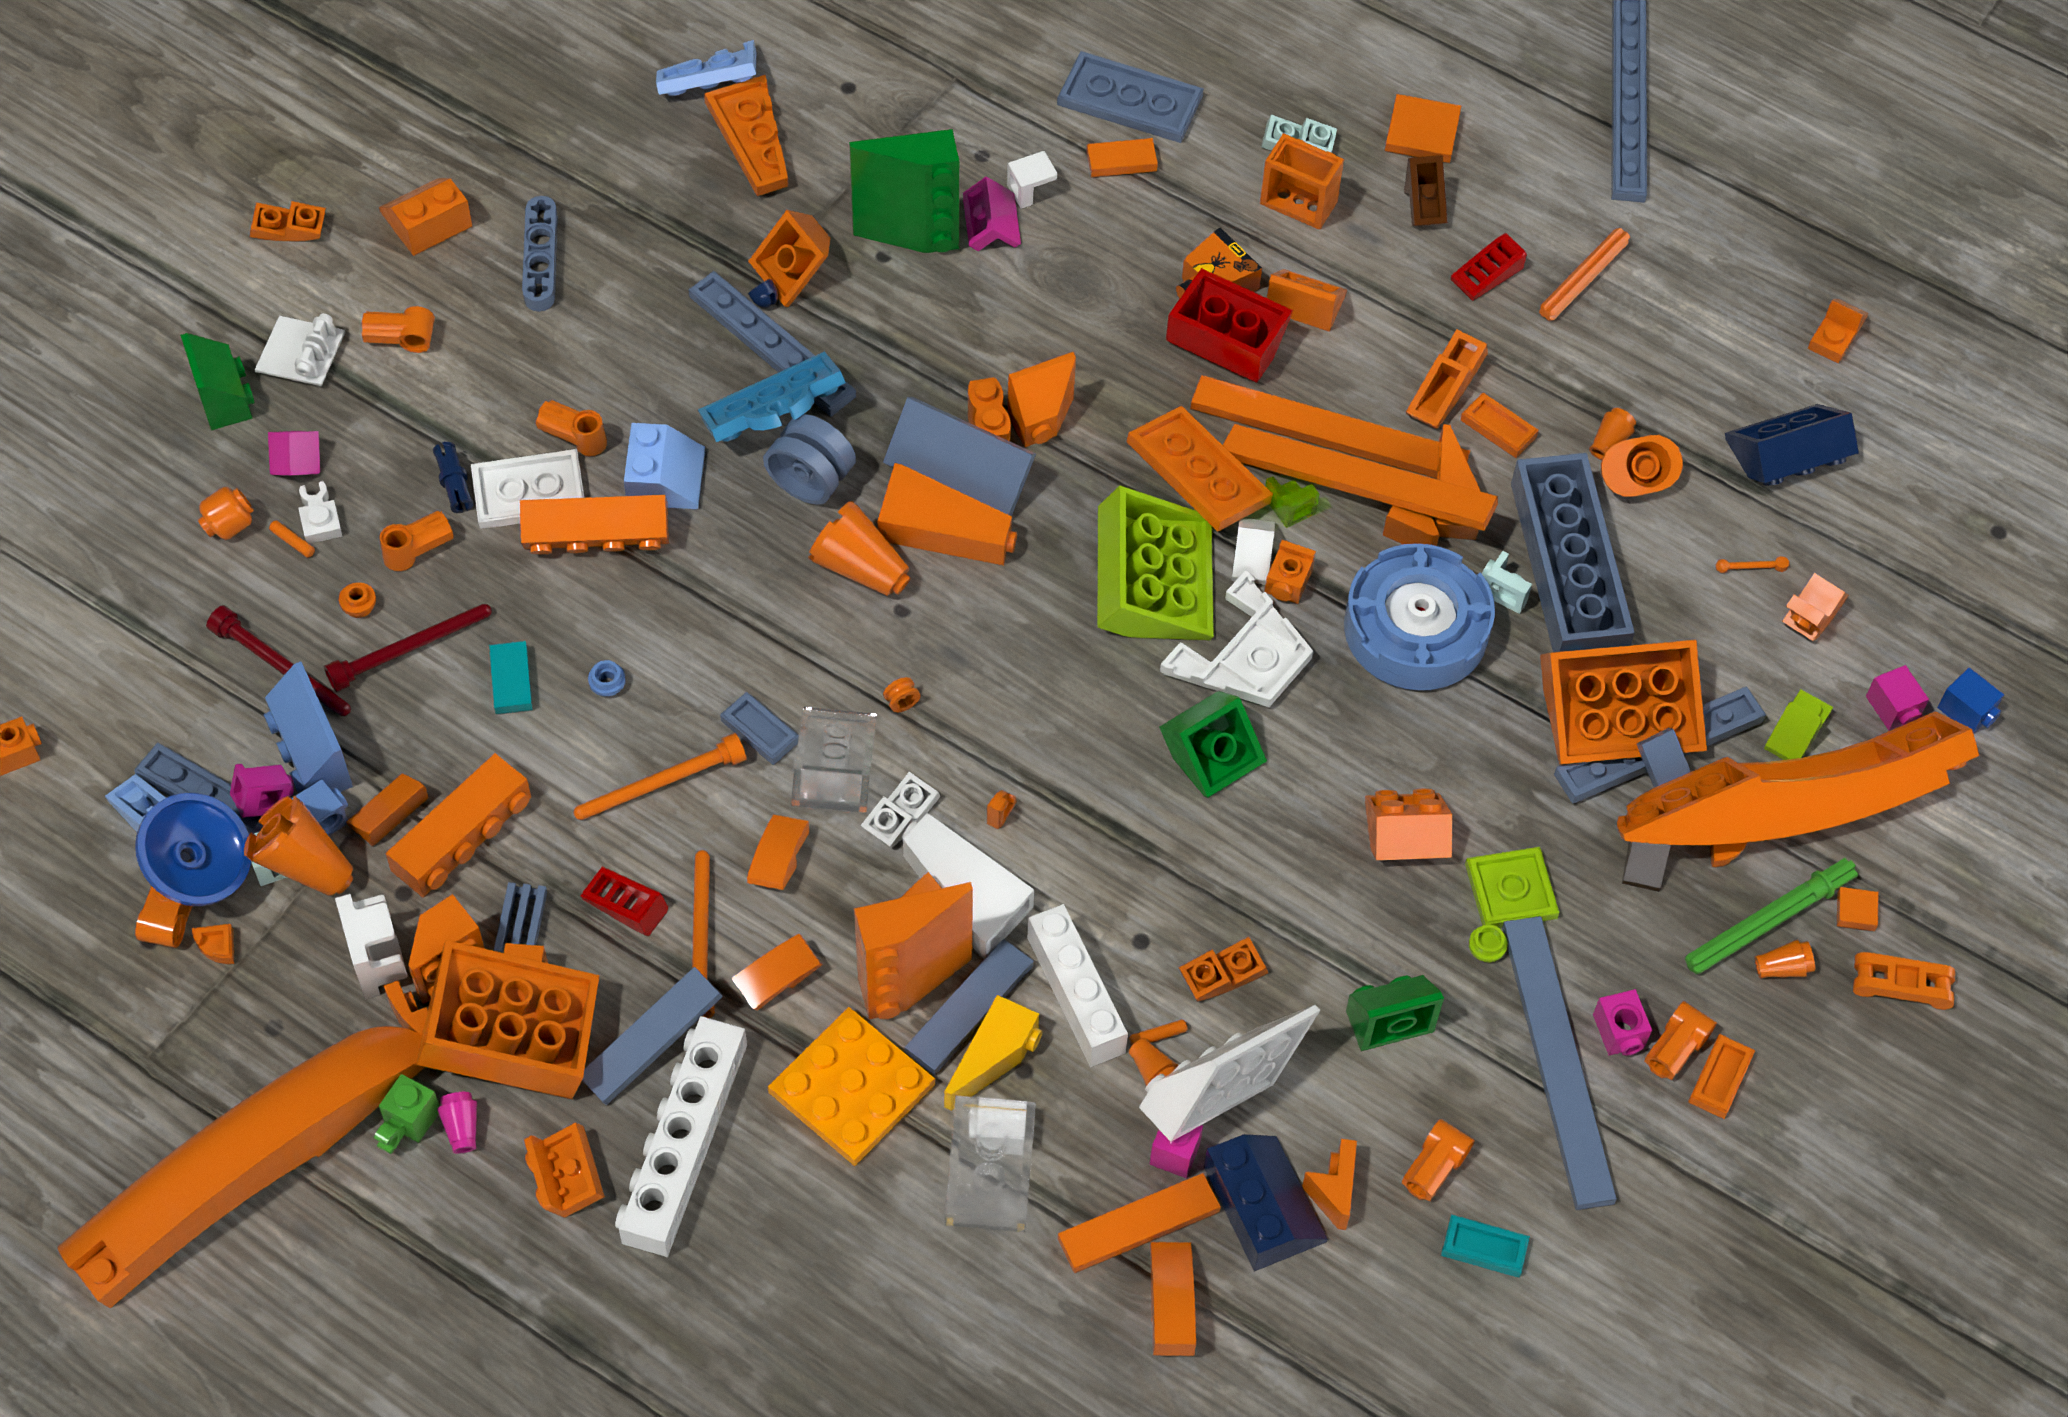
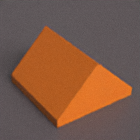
(1309, 298)

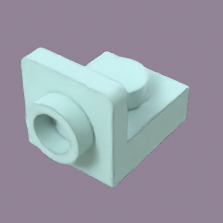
(1507, 587)

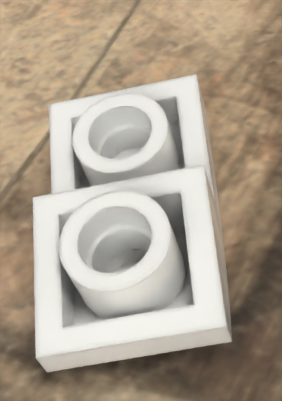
(905, 805)

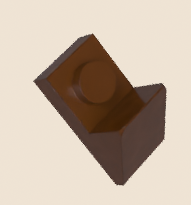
(1426, 190)

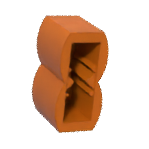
(987, 408)

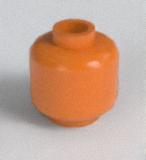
(225, 513)

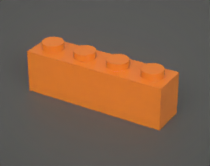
(594, 523)
(459, 825)

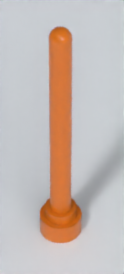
(727, 751)
(701, 917)

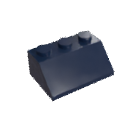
(1794, 443)
(1263, 1199)

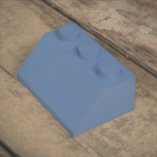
(305, 733)

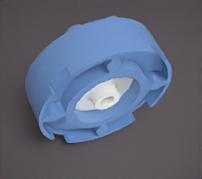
(1419, 617)

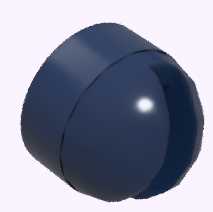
(764, 294)

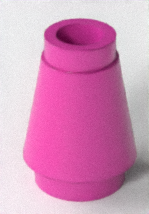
(459, 1120)

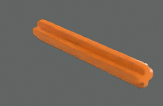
(1584, 274)

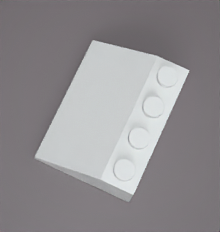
(1224, 1075)

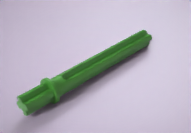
(1820, 885)

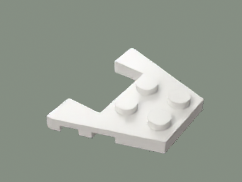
(1256, 661)

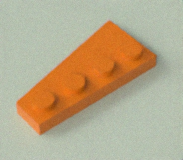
(749, 128)

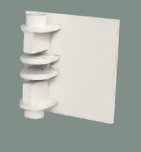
(301, 349)

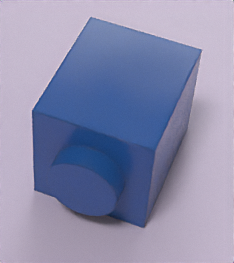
(1971, 701)

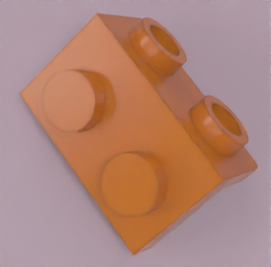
(564, 1170)

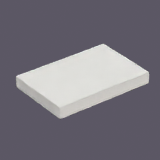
(505, 482)

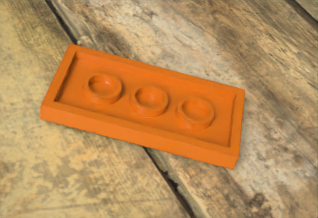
(1199, 468)

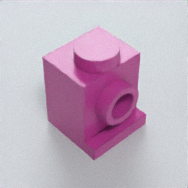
(259, 788)

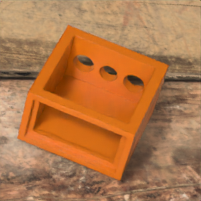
(1304, 175)

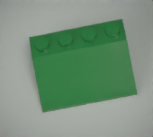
(907, 190)

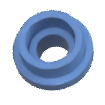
(603, 670)

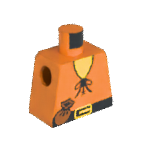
(1224, 258)

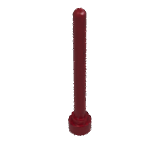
(225, 623)
(342, 673)

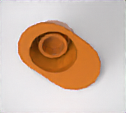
(1641, 465)

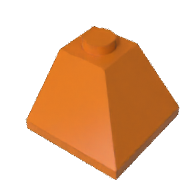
(791, 254)
(1041, 398)

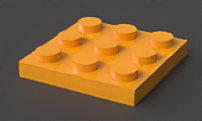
(851, 1086)

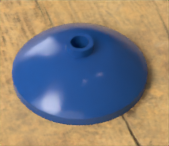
(206, 832)

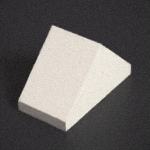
(1253, 549)

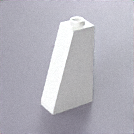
(998, 895)

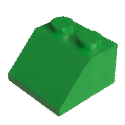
(218, 381)
(1214, 742)
(1394, 1011)

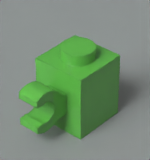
(406, 1111)

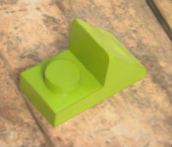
(1798, 726)

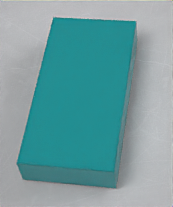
(510, 677)
(1485, 1246)

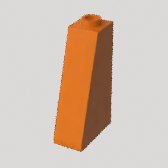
(943, 520)

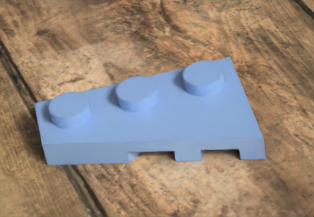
(706, 75)

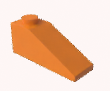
(1454, 469)

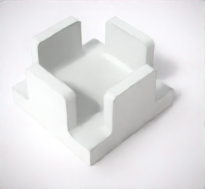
(371, 942)

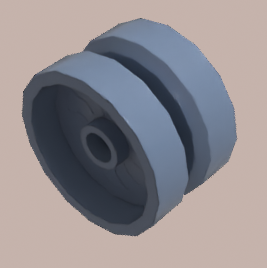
(809, 459)

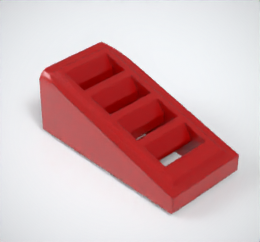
(1505, 252)
(645, 912)

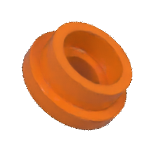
(360, 607)

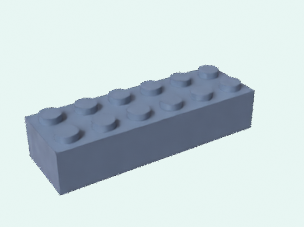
(1571, 553)

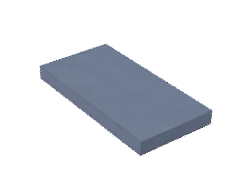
(1130, 96)
(960, 455)

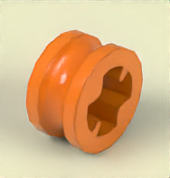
(901, 694)

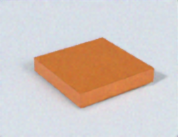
(1422, 127)

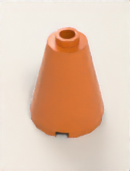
(860, 552)
(299, 848)

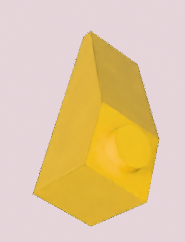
(995, 1049)

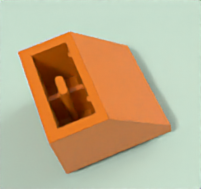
(1409, 825)
(440, 923)

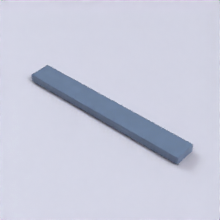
(1629, 101)
(1559, 1064)

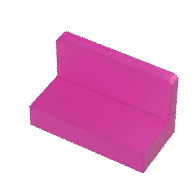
(990, 214)

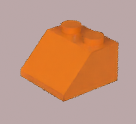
(428, 214)

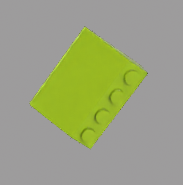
(1153, 568)

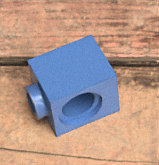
(325, 806)

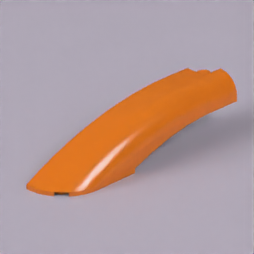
(1800, 795)
(237, 1158)

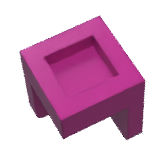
(294, 452)

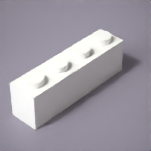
(1077, 985)

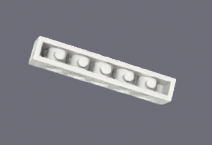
(657, 1229)

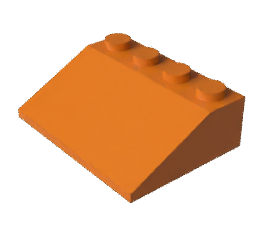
(1621, 695)
(911, 946)
(509, 1020)

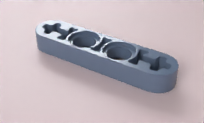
(540, 253)

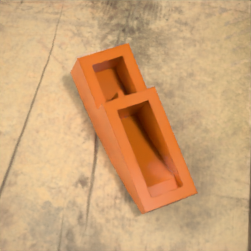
(1447, 379)
(1172, 1299)

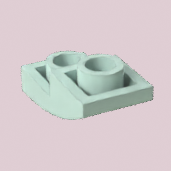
(1311, 132)

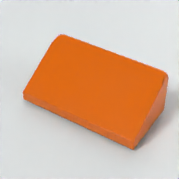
(388, 809)

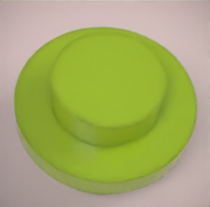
(1488, 943)

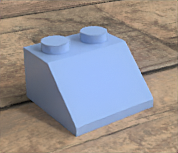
(664, 464)

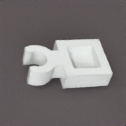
(319, 516)

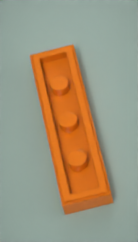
(1138, 1222)

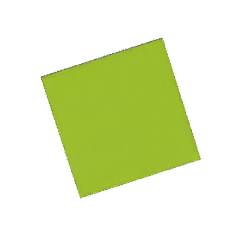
(1511, 886)

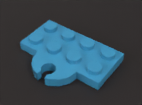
(766, 400)

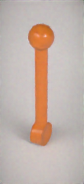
(1780, 564)

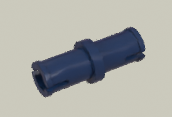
(453, 477)

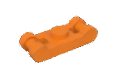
(1904, 979)

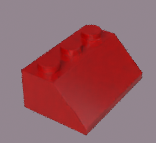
(1228, 325)

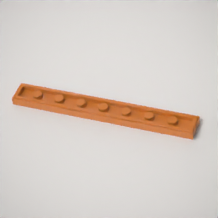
(1317, 426)
(1361, 477)

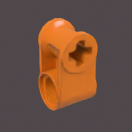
(162, 920)

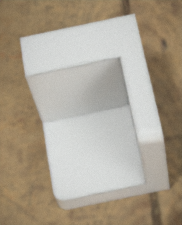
(1028, 173)

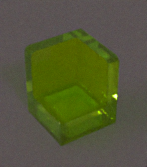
(1292, 502)

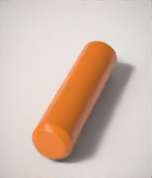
(292, 539)
(1160, 1032)

